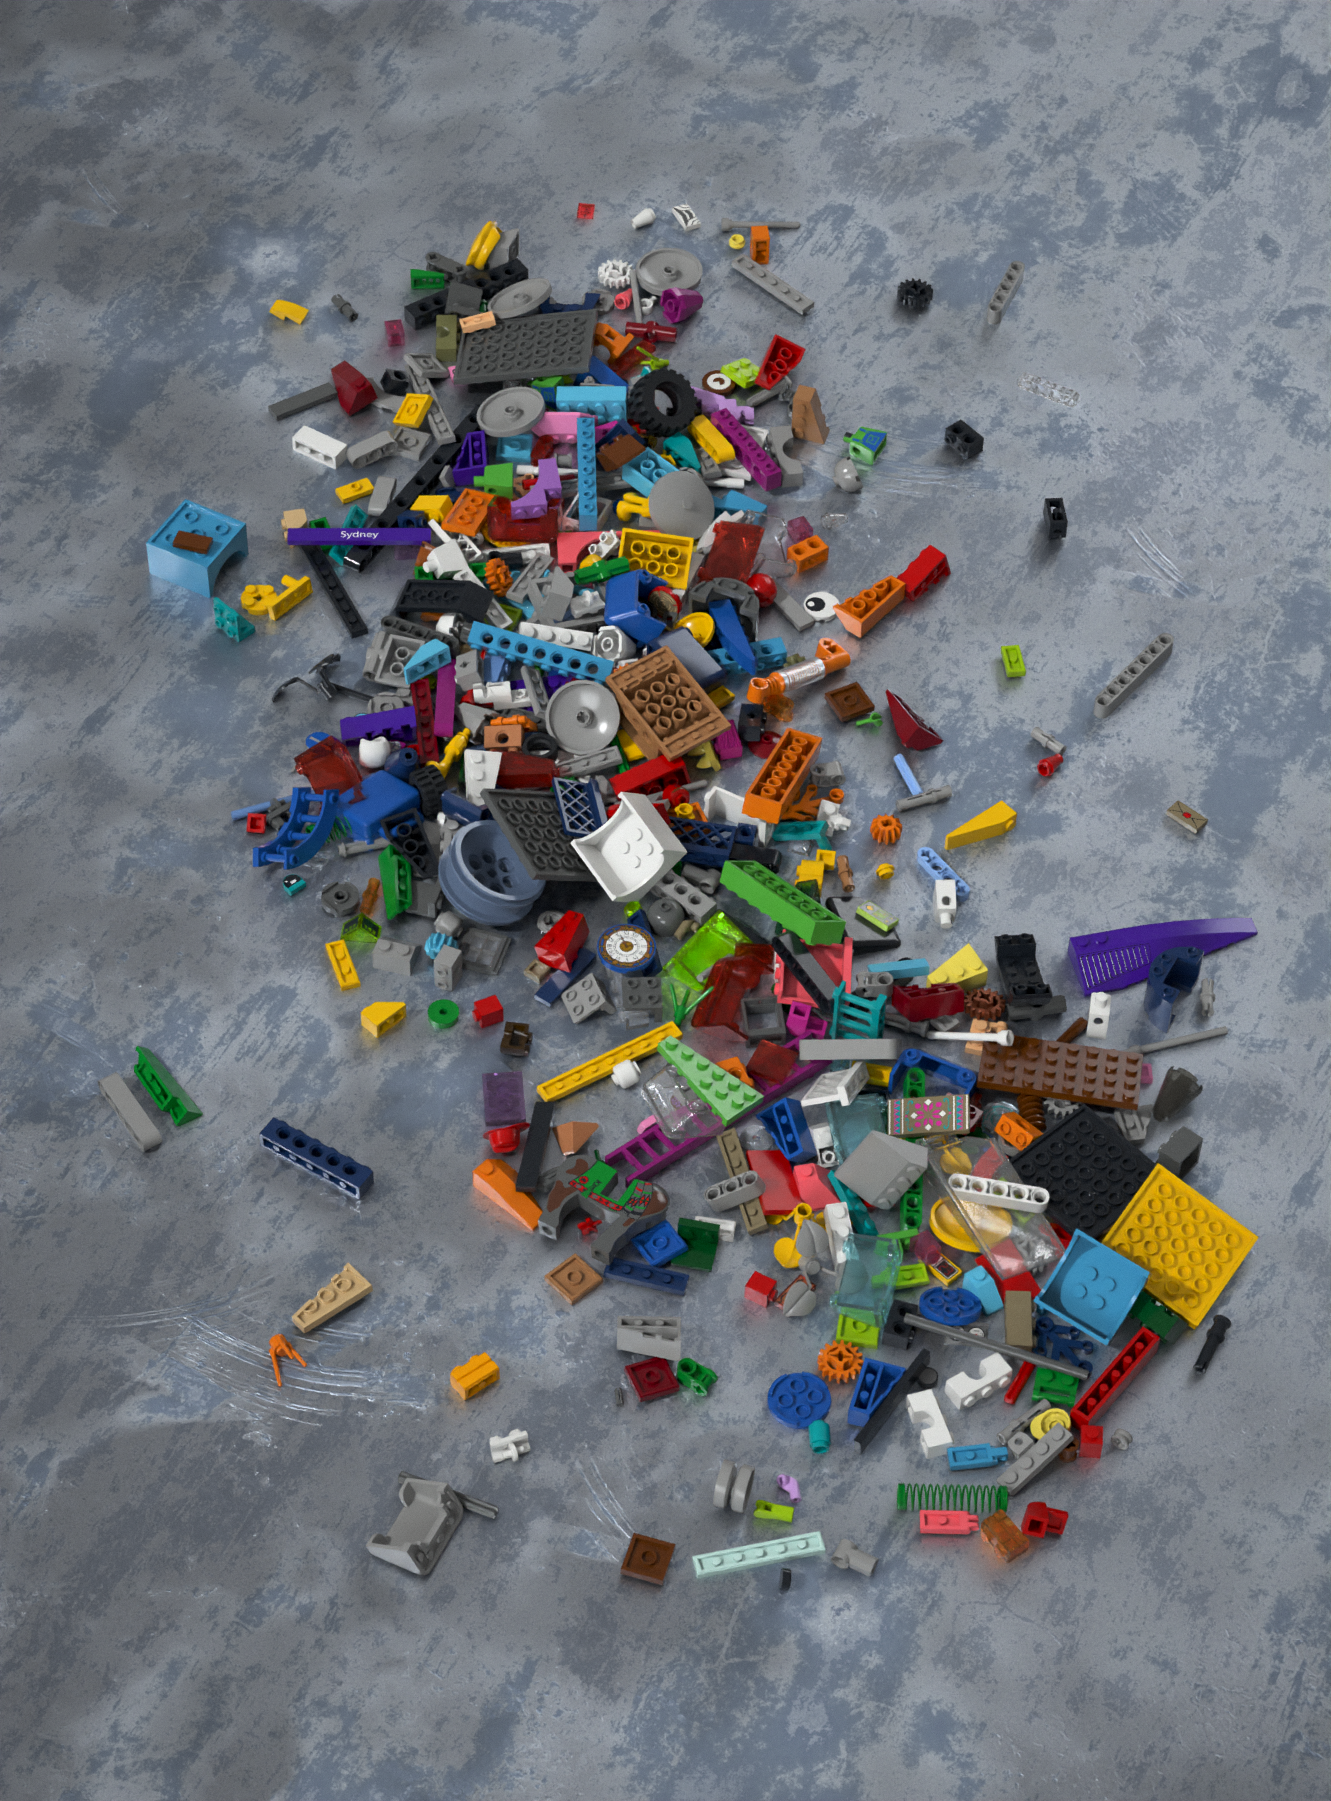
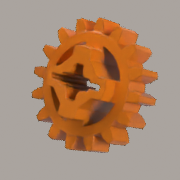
(498, 577)
(840, 1361)

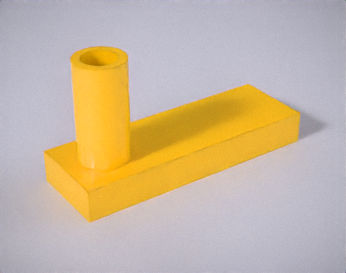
(289, 598)

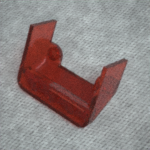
(730, 979)

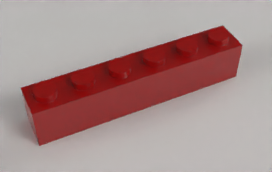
(1115, 1379)

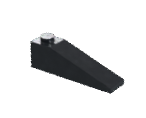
(413, 846)

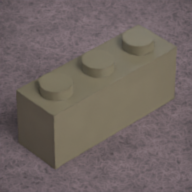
(1019, 1320)

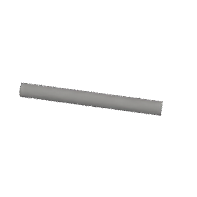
(636, 299)

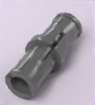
(344, 307)

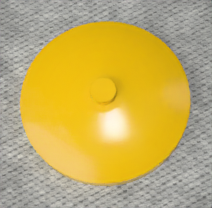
(948, 1229)

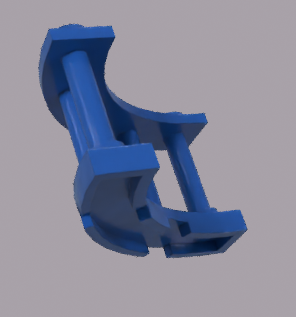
(281, 848)

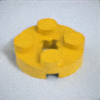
(254, 592)

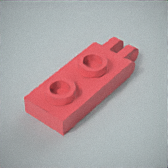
(947, 1522)

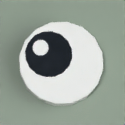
(820, 606)

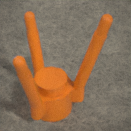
(281, 1347)

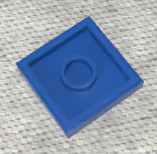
(659, 1244)

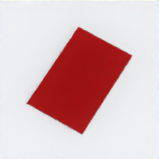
(1020, 1282)

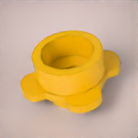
(685, 811)

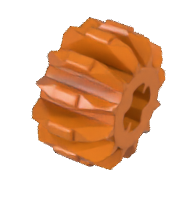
(886, 829)

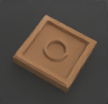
(573, 1279)

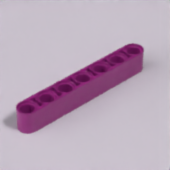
(445, 700)

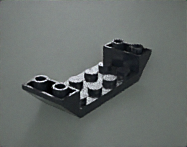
(443, 597)
(1020, 970)

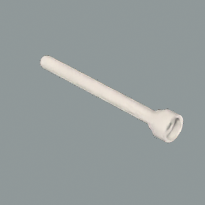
(1004, 1037)

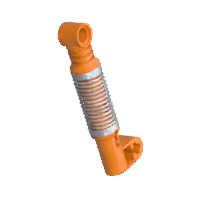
(827, 659)

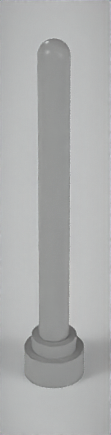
(727, 224)

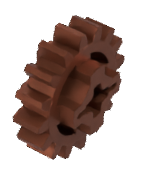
(984, 1004)

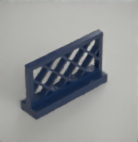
(591, 797)
(700, 854)

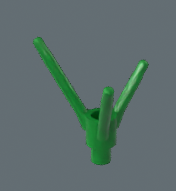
(680, 1010)

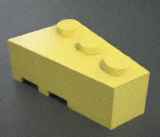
(963, 969)

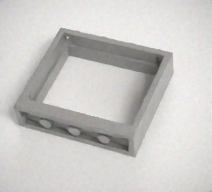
(583, 624)

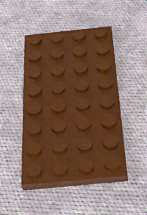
(1062, 1071)

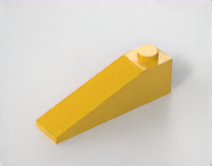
(986, 825)

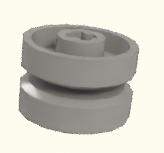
(731, 1485)

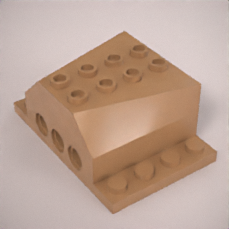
(664, 706)

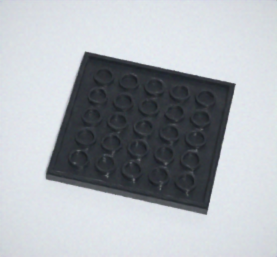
(1085, 1170)

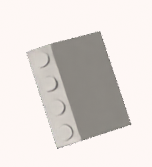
(882, 1168)

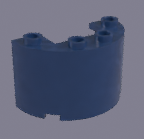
(463, 810)
(1171, 968)

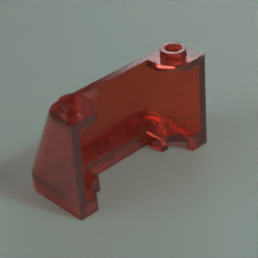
(531, 530)
(732, 551)
(330, 767)

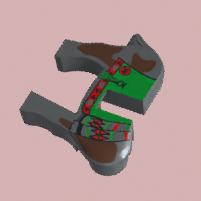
(588, 1184)

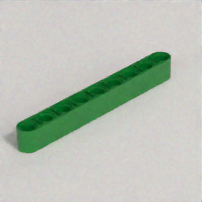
(911, 1196)

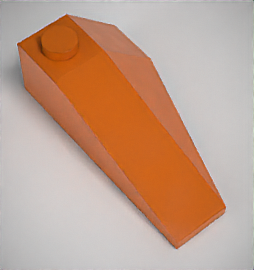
(498, 1183)

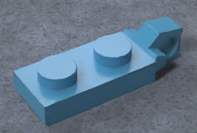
(975, 1456)

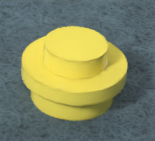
(737, 241)

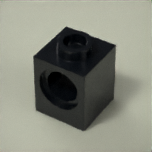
(394, 381)

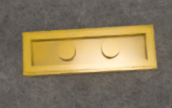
(342, 965)

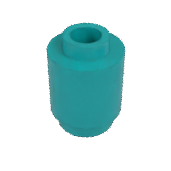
(819, 1436)

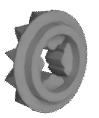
(543, 921)

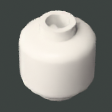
(626, 1074)

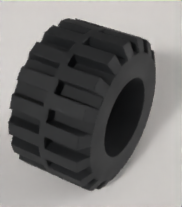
(431, 787)

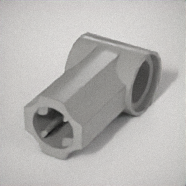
(706, 880)
(850, 1556)

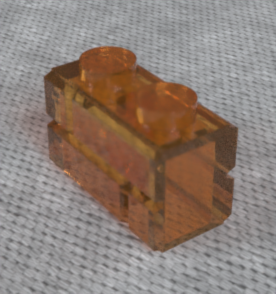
(1003, 1536)

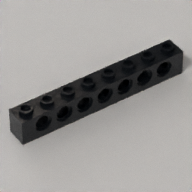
(490, 282)

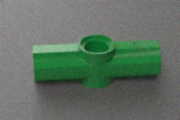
(601, 571)

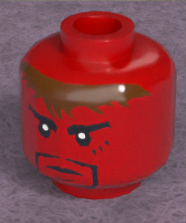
(676, 795)

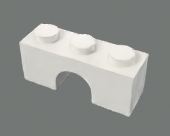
(966, 1391)
(926, 1408)

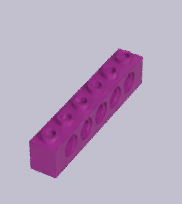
(748, 450)

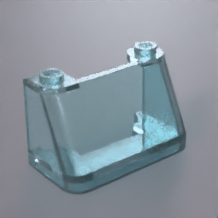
(854, 1122)
(868, 1279)

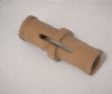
(845, 873)

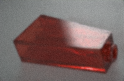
(525, 771)

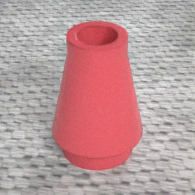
(623, 299)

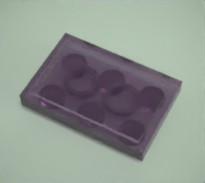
(503, 1098)

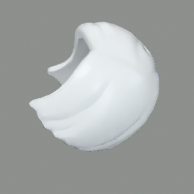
(374, 753)

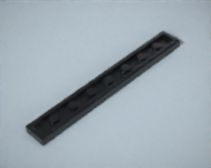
(334, 590)

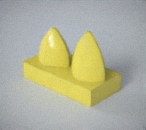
(709, 759)

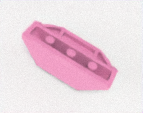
(561, 425)

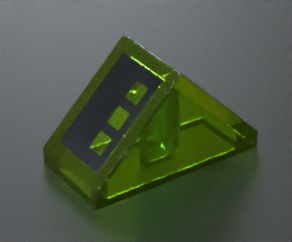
(361, 930)

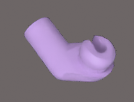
(790, 1485)

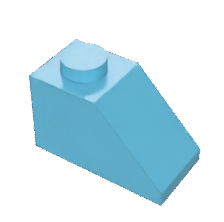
(984, 1287)

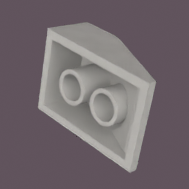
(395, 657)

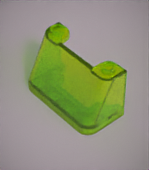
(703, 949)

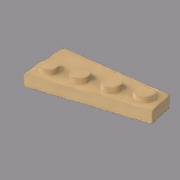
(338, 1295)

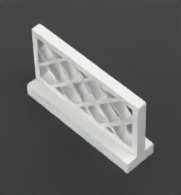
(838, 1085)

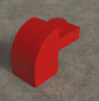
(1041, 1518)

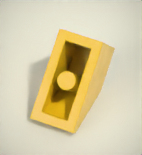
(382, 1016)

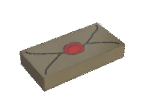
(1186, 817)

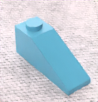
(426, 660)

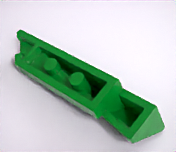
(396, 881)
(164, 1088)

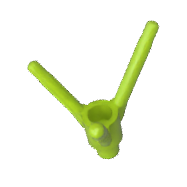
(655, 363)

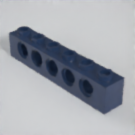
(316, 1158)

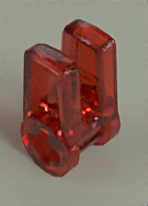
(542, 449)

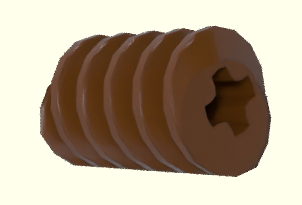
(1031, 1109)

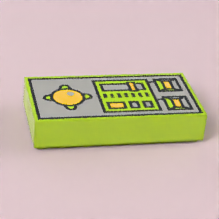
(877, 916)

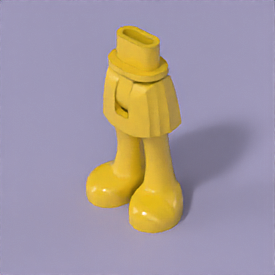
(632, 504)
(452, 751)

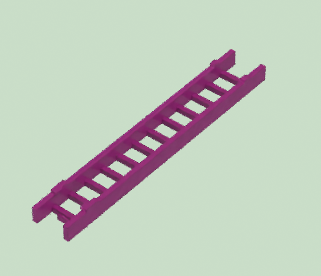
(659, 1162)

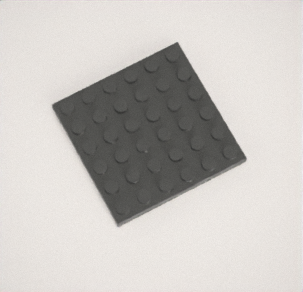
(537, 833)

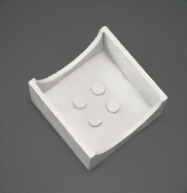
(630, 849)

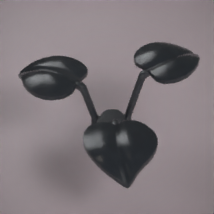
(324, 687)

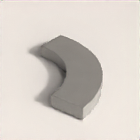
(384, 399)

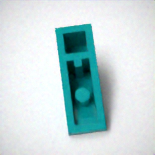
(682, 451)

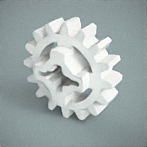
(614, 273)

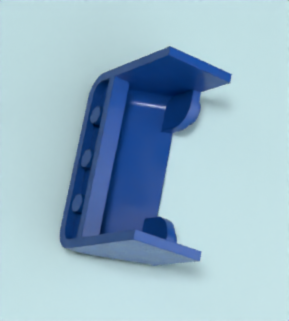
(623, 606)
(935, 1067)

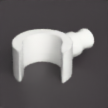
(647, 305)

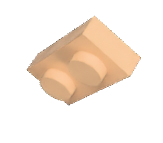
(477, 322)

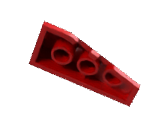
(778, 361)

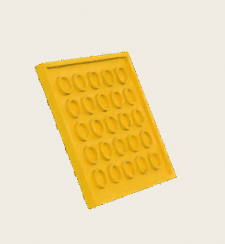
(1180, 1241)

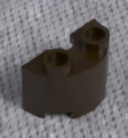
(516, 1039)

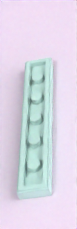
(758, 1554)

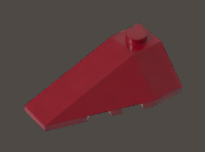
(352, 388)
(910, 725)

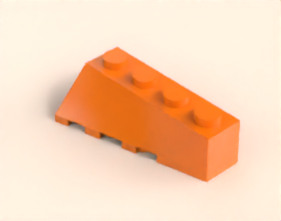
(870, 606)

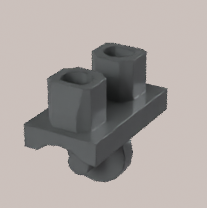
(277, 812)

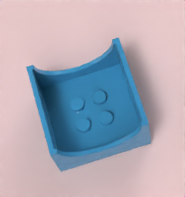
(189, 568)
(1093, 1288)

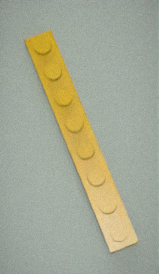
(603, 1064)

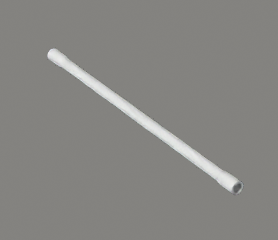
(735, 483)

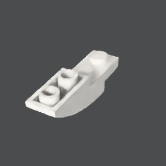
(706, 540)

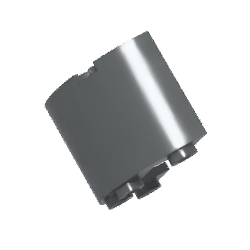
(739, 594)

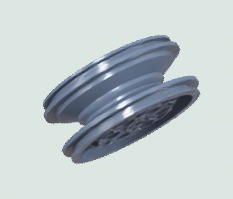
(486, 877)

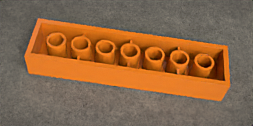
(782, 776)

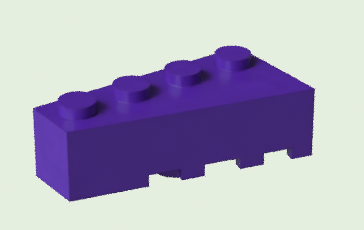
(392, 724)

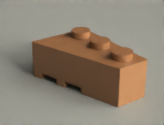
(807, 417)

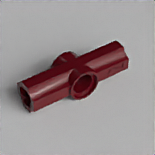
(651, 331)

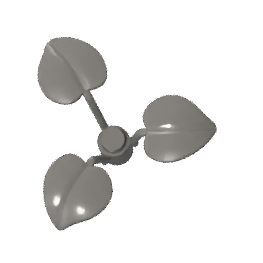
(809, 1242)

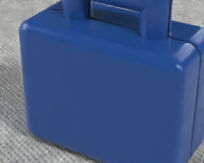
(384, 798)

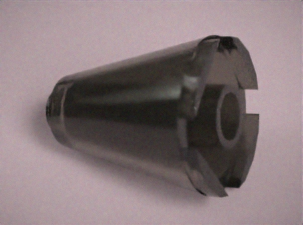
(1175, 1094)

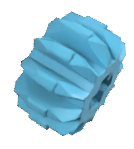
(436, 942)

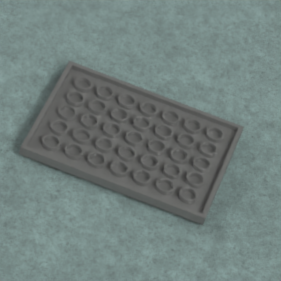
(527, 347)

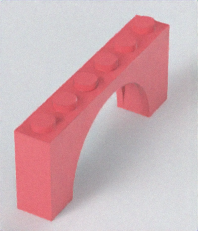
(573, 547)

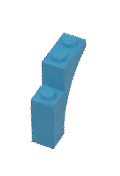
(734, 502)

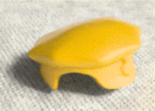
(483, 245)

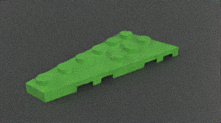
(712, 1084)

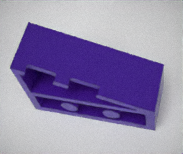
(472, 459)

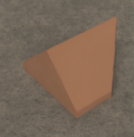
(573, 1135)

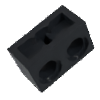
(964, 439)
(895, 1325)

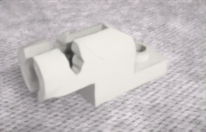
(501, 695)

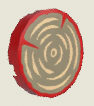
(665, 600)

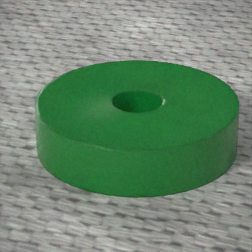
(444, 1021)

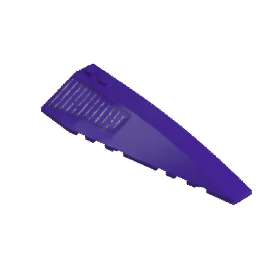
(1123, 956)

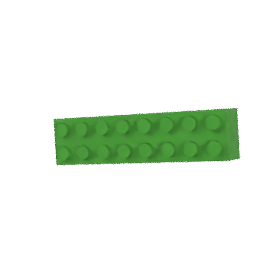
(782, 902)

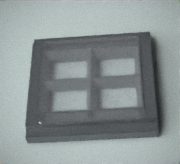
(483, 950)

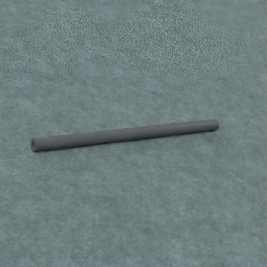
(996, 1346)

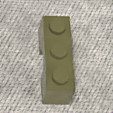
(447, 338)

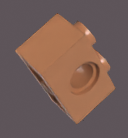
(494, 735)

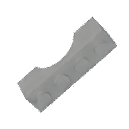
(782, 442)

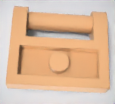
(981, 1026)

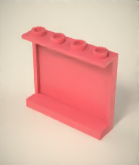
(834, 960)

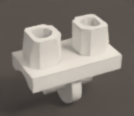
(607, 545)
(586, 603)
(510, 1446)

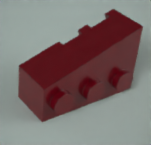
(929, 1002)

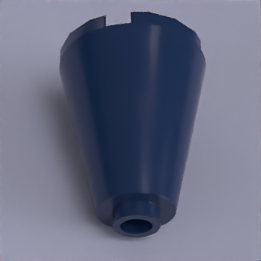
(402, 763)

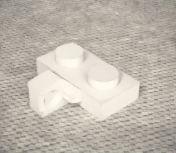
(829, 812)

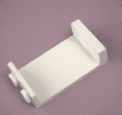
(730, 807)

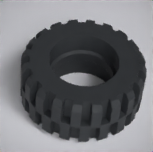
(679, 393)

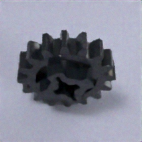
(915, 293)

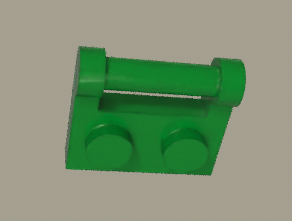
(1055, 1382)

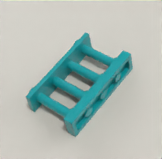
(876, 1018)

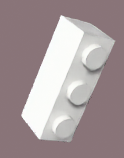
(319, 447)
(838, 1228)

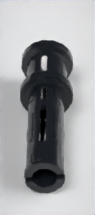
(1214, 1338)

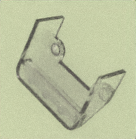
(674, 1111)

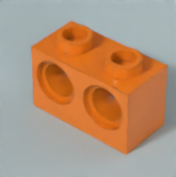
(808, 553)

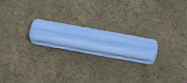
(907, 774)

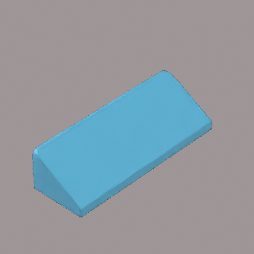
(902, 969)

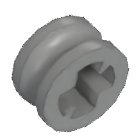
(1121, 1439)

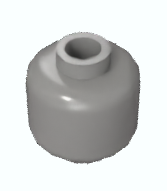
(449, 924)

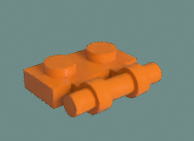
(528, 725)

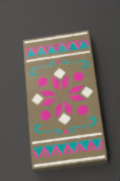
(929, 1116)

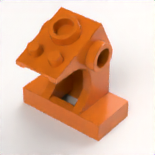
(616, 346)

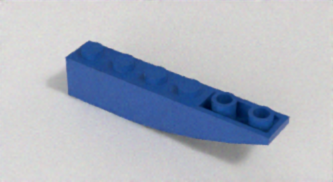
(732, 634)

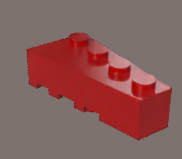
(651, 777)

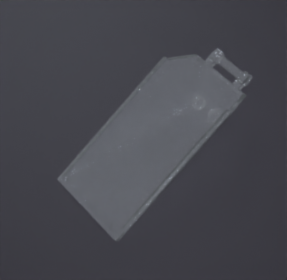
(1006, 1237)

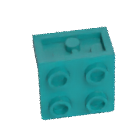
(231, 621)

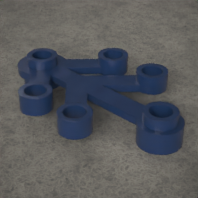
(1061, 1344)

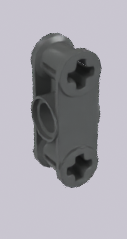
(452, 270)

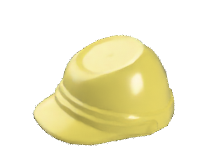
(1044, 1422)

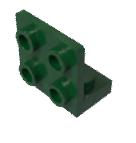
(702, 1244)

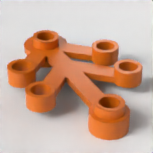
(805, 805)

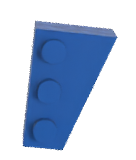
(789, 1129)

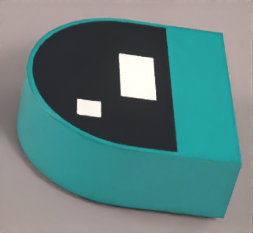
(293, 884)

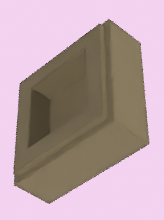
(537, 971)

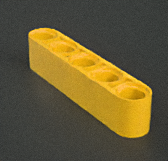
(711, 439)

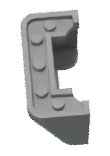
(421, 1528)

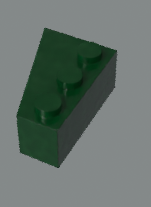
(1158, 1318)

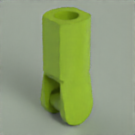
(776, 1512)

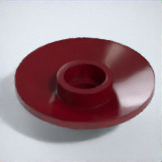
(765, 746)

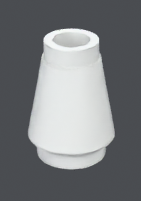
(644, 218)

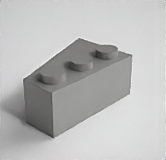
(650, 1336)

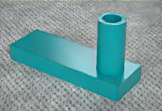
(803, 831)

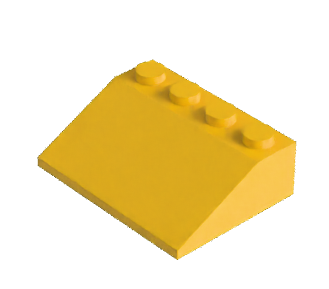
(659, 554)

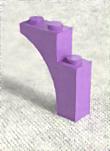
(547, 487)

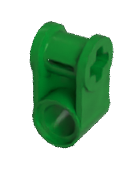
(698, 1378)

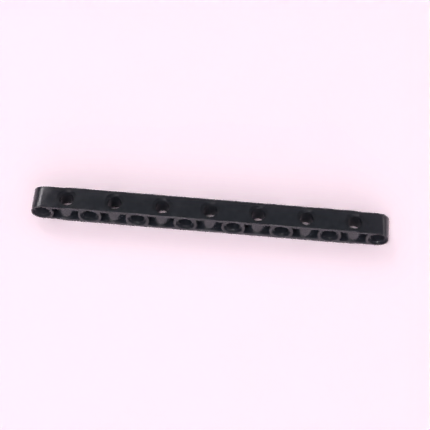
(420, 485)

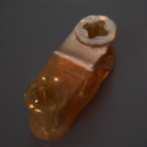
(779, 707)

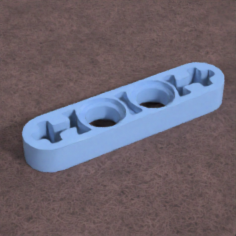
(946, 872)

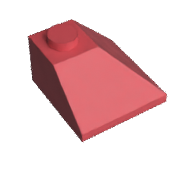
(815, 1186)

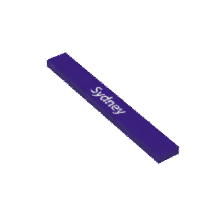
(358, 536)

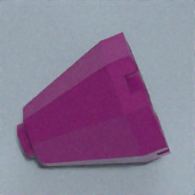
(680, 303)

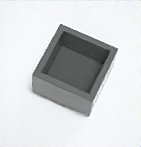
(1180, 1152)

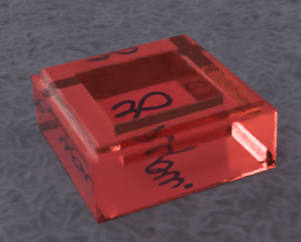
(586, 211)

